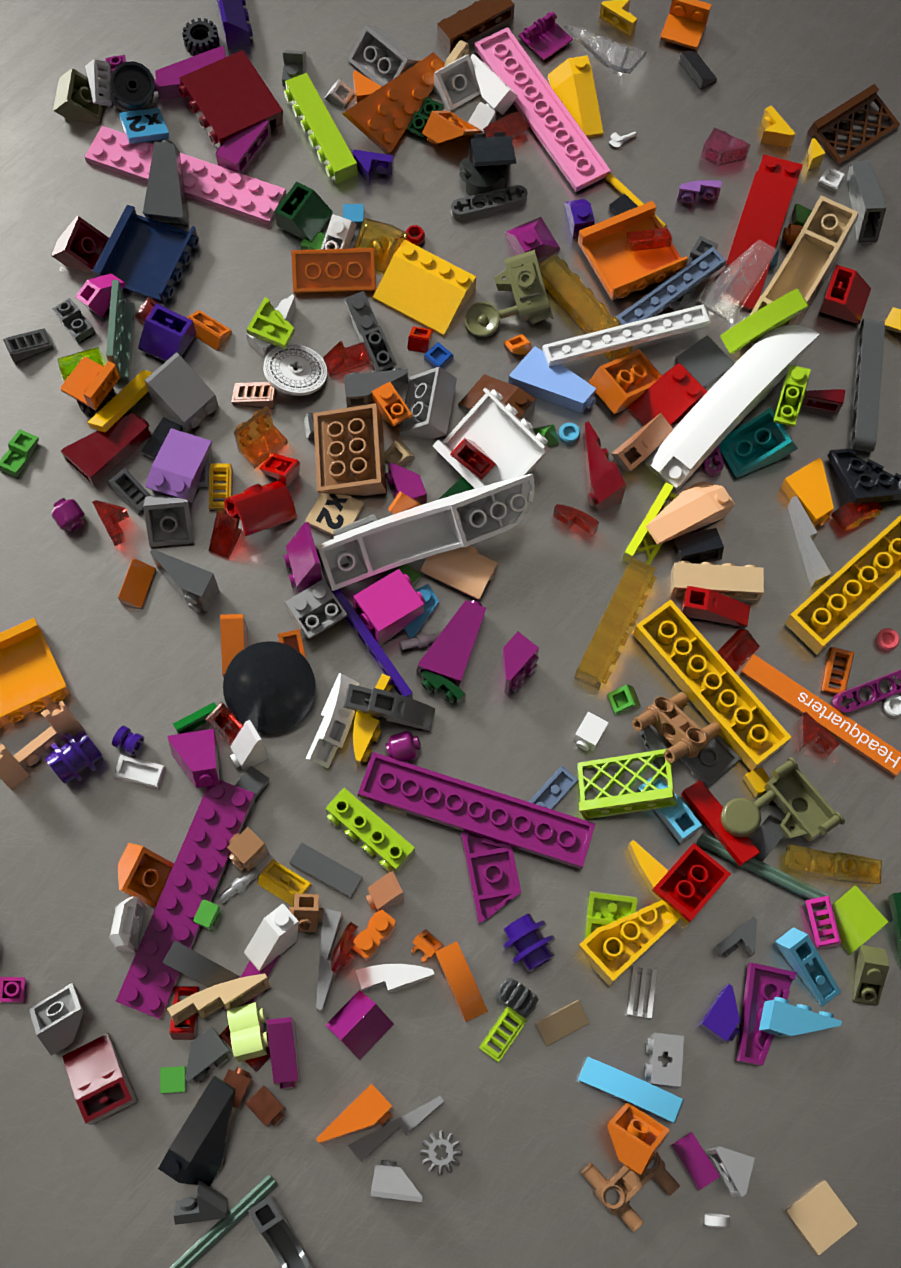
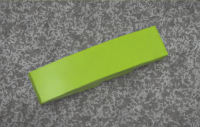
(764, 320)

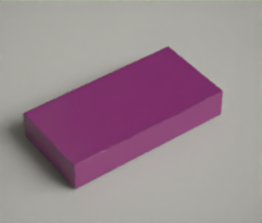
(695, 1161)

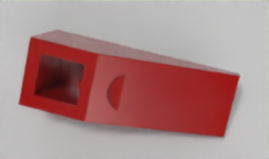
(714, 607)

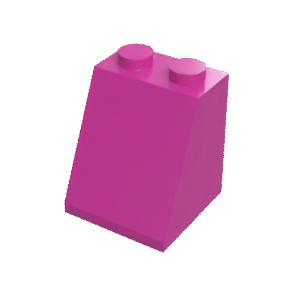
(388, 605)

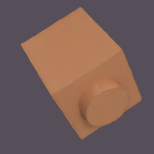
(385, 893)

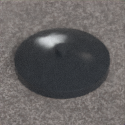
(269, 686)

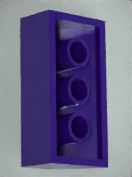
(234, 23)

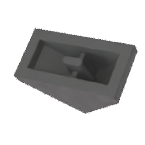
(767, 836)

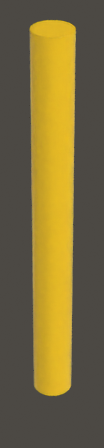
(623, 189)

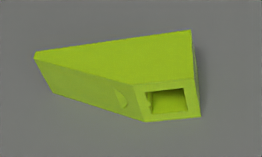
(792, 395)

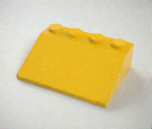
(425, 288)

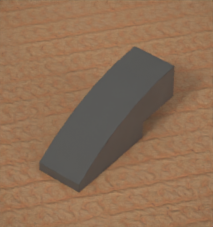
(197, 966)

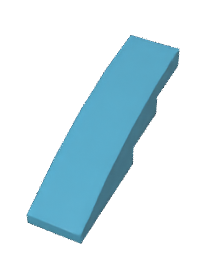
(631, 1090)

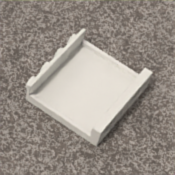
(500, 436)

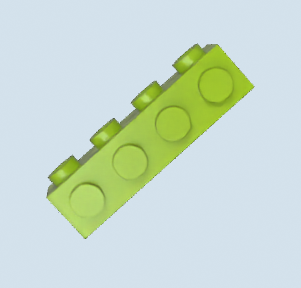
(370, 831)

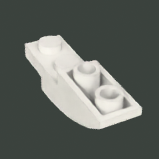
(334, 725)

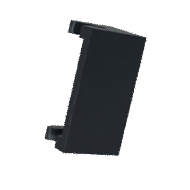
(699, 547)

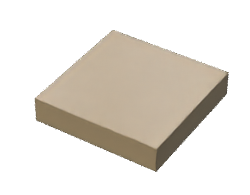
(821, 1217)

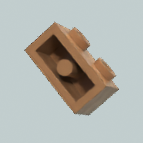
(247, 850)

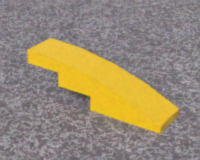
(650, 871)

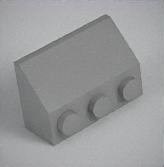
(380, 56)
(430, 402)

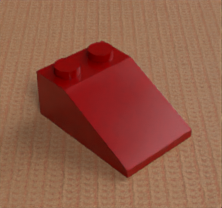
(671, 395)
(691, 882)

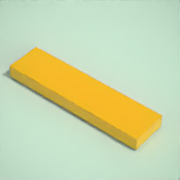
(120, 403)

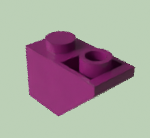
(406, 482)

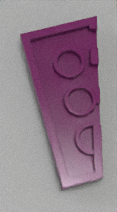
(761, 985)

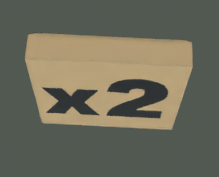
(333, 512)

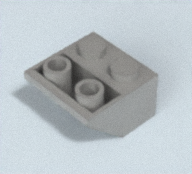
(315, 609)

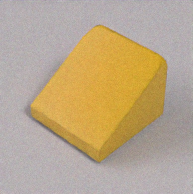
(815, 154)
(756, 781)

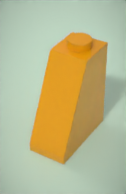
(812, 491)

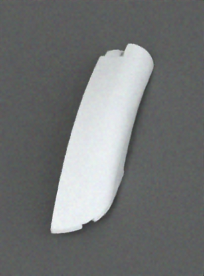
(729, 403)
(425, 531)

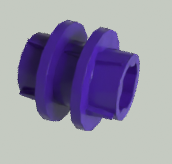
(73, 757)
(529, 942)

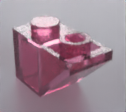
(724, 149)

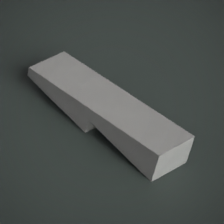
(805, 533)
(330, 928)
(368, 1144)

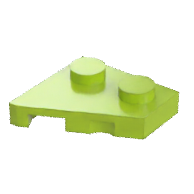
(270, 325)

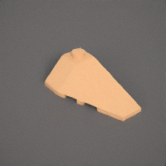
(691, 510)

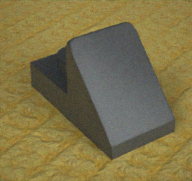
(293, 64)
(743, 935)
(207, 1206)

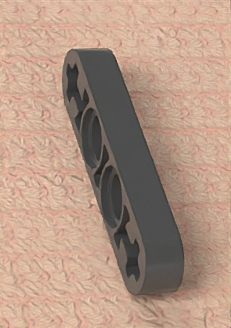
(488, 199)

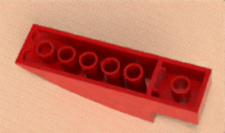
(765, 212)

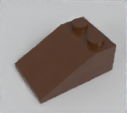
(515, 396)

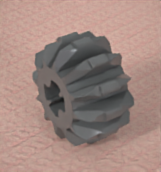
(517, 997)

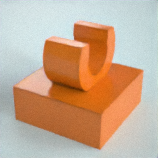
(427, 943)

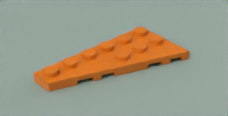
(389, 109)

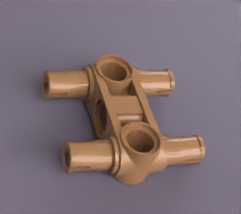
(676, 727)
(627, 1184)

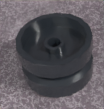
(132, 87)

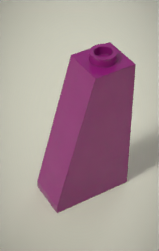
(168, 77)
(453, 646)

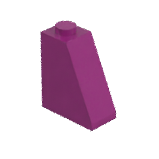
(197, 756)
(283, 1052)

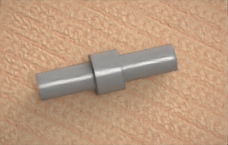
(238, 885)

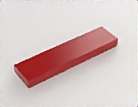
(709, 811)

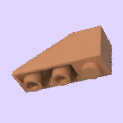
(642, 443)

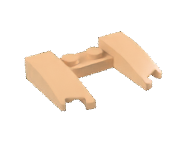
(13, 767)

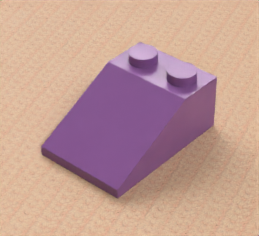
(179, 465)

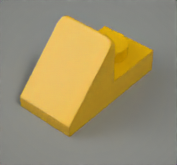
(616, 13)
(776, 130)

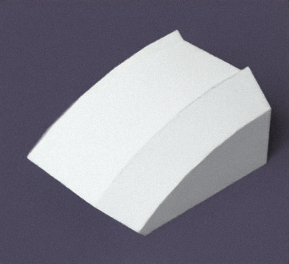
(127, 924)

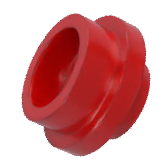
(415, 230)

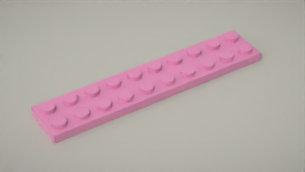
(543, 110)
(201, 179)

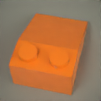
(624, 380)
(361, 1115)

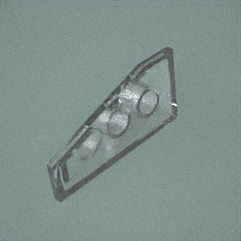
(614, 55)
(732, 286)

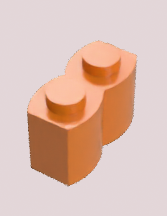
(378, 931)

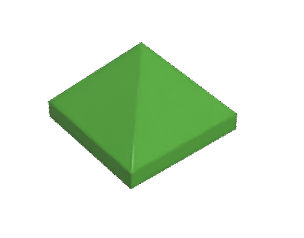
(549, 433)

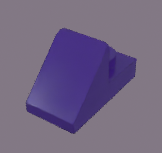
(373, 162)

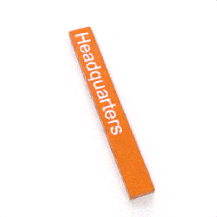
(828, 717)

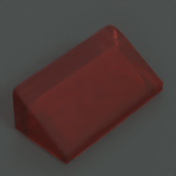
(649, 239)
(738, 649)

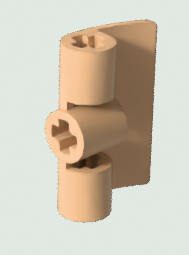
(462, 570)

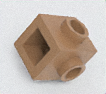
(307, 916)

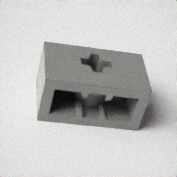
(671, 1074)

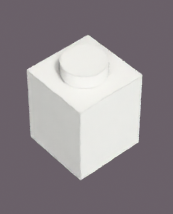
(590, 732)

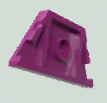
(491, 874)

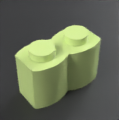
(247, 1031)

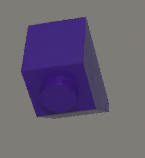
(579, 215)
(722, 1017)

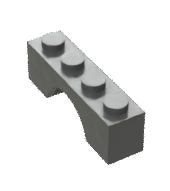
(279, 1234)

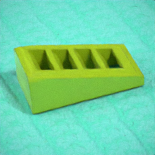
(490, 1037)

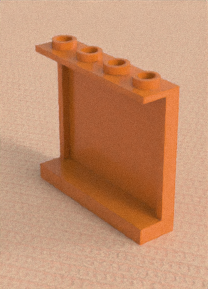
(617, 266)

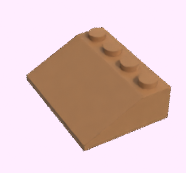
(350, 451)

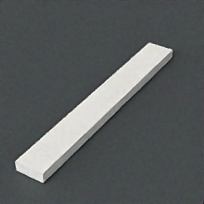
(626, 335)

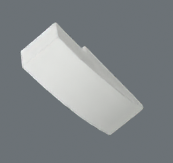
(393, 975)

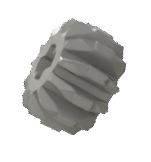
(432, 1154)

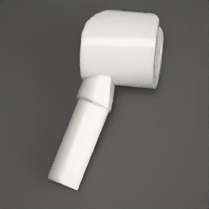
(618, 140)

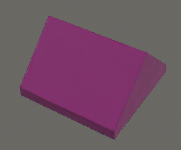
(359, 1024)

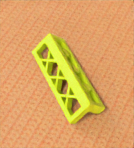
(642, 532)

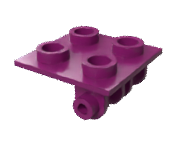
(545, 36)

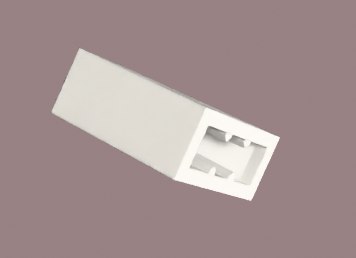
(273, 937)

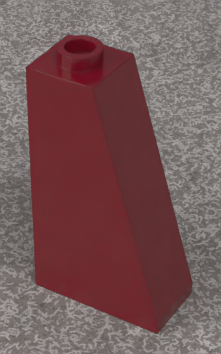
(103, 451)

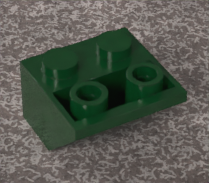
(302, 212)

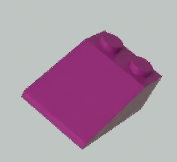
(303, 559)

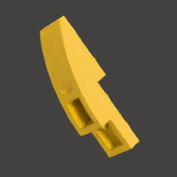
(367, 728)

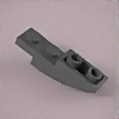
(369, 332)
(389, 706)

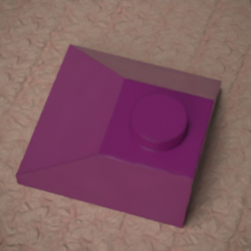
(532, 236)

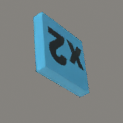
(144, 125)

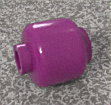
(68, 514)
(403, 746)

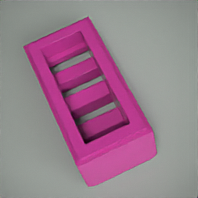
(817, 934)

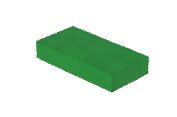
(194, 720)

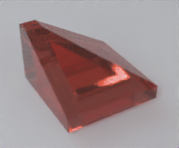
(145, 309)

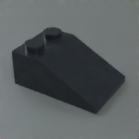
(492, 149)

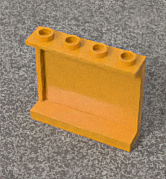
(27, 673)

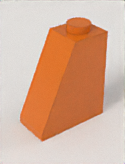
(233, 637)

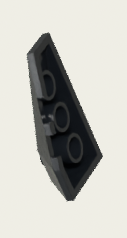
(201, 1141)

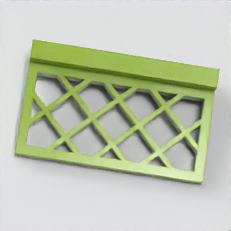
(623, 802)

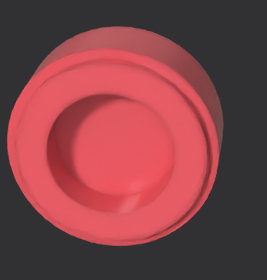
(887, 639)

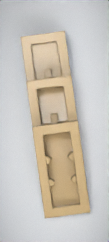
(226, 995)

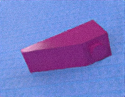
(241, 148)

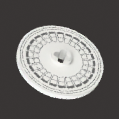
(310, 371)

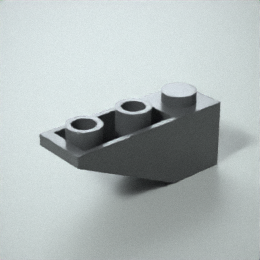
(360, 385)

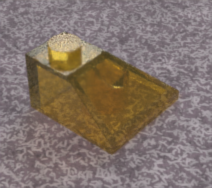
(382, 237)

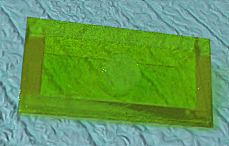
(69, 362)

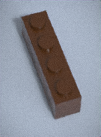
(474, 21)

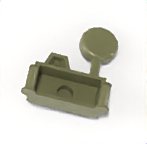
(529, 291)
(797, 799)

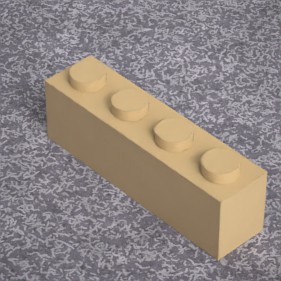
(726, 579)

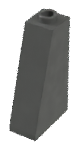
(165, 187)
(866, 199)

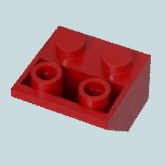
(846, 295)

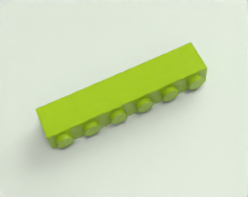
(321, 128)

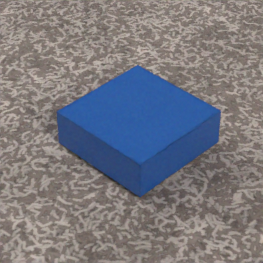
(438, 356)

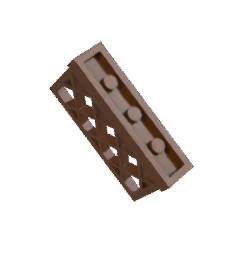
(842, 114)

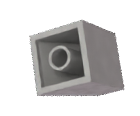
(181, 393)

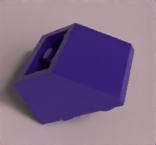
(166, 333)

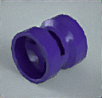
(127, 740)

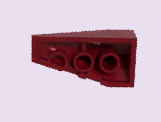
(604, 478)

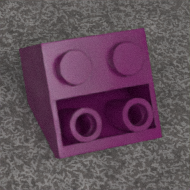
(518, 659)

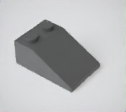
(192, 583)

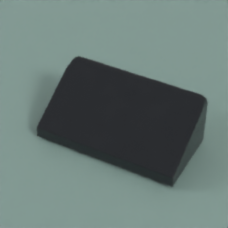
(697, 68)

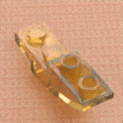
(833, 866)

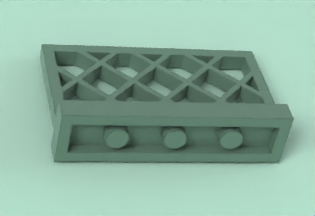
(120, 331)

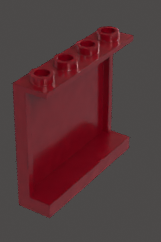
(229, 97)

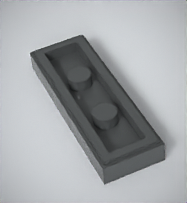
(326, 870)

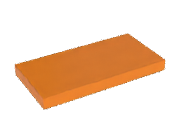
(333, 270)

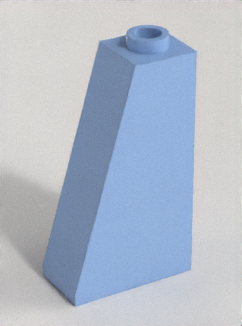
(552, 383)

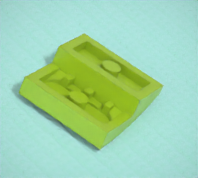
(607, 908)
(855, 919)

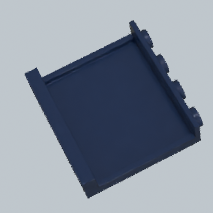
(146, 255)

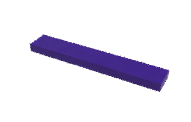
(373, 646)

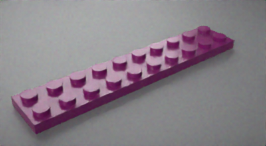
(477, 810)
(191, 881)

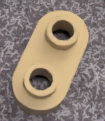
(459, 51)

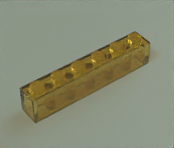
(578, 301)
(615, 623)

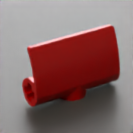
(262, 506)

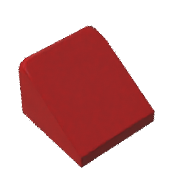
(419, 339)

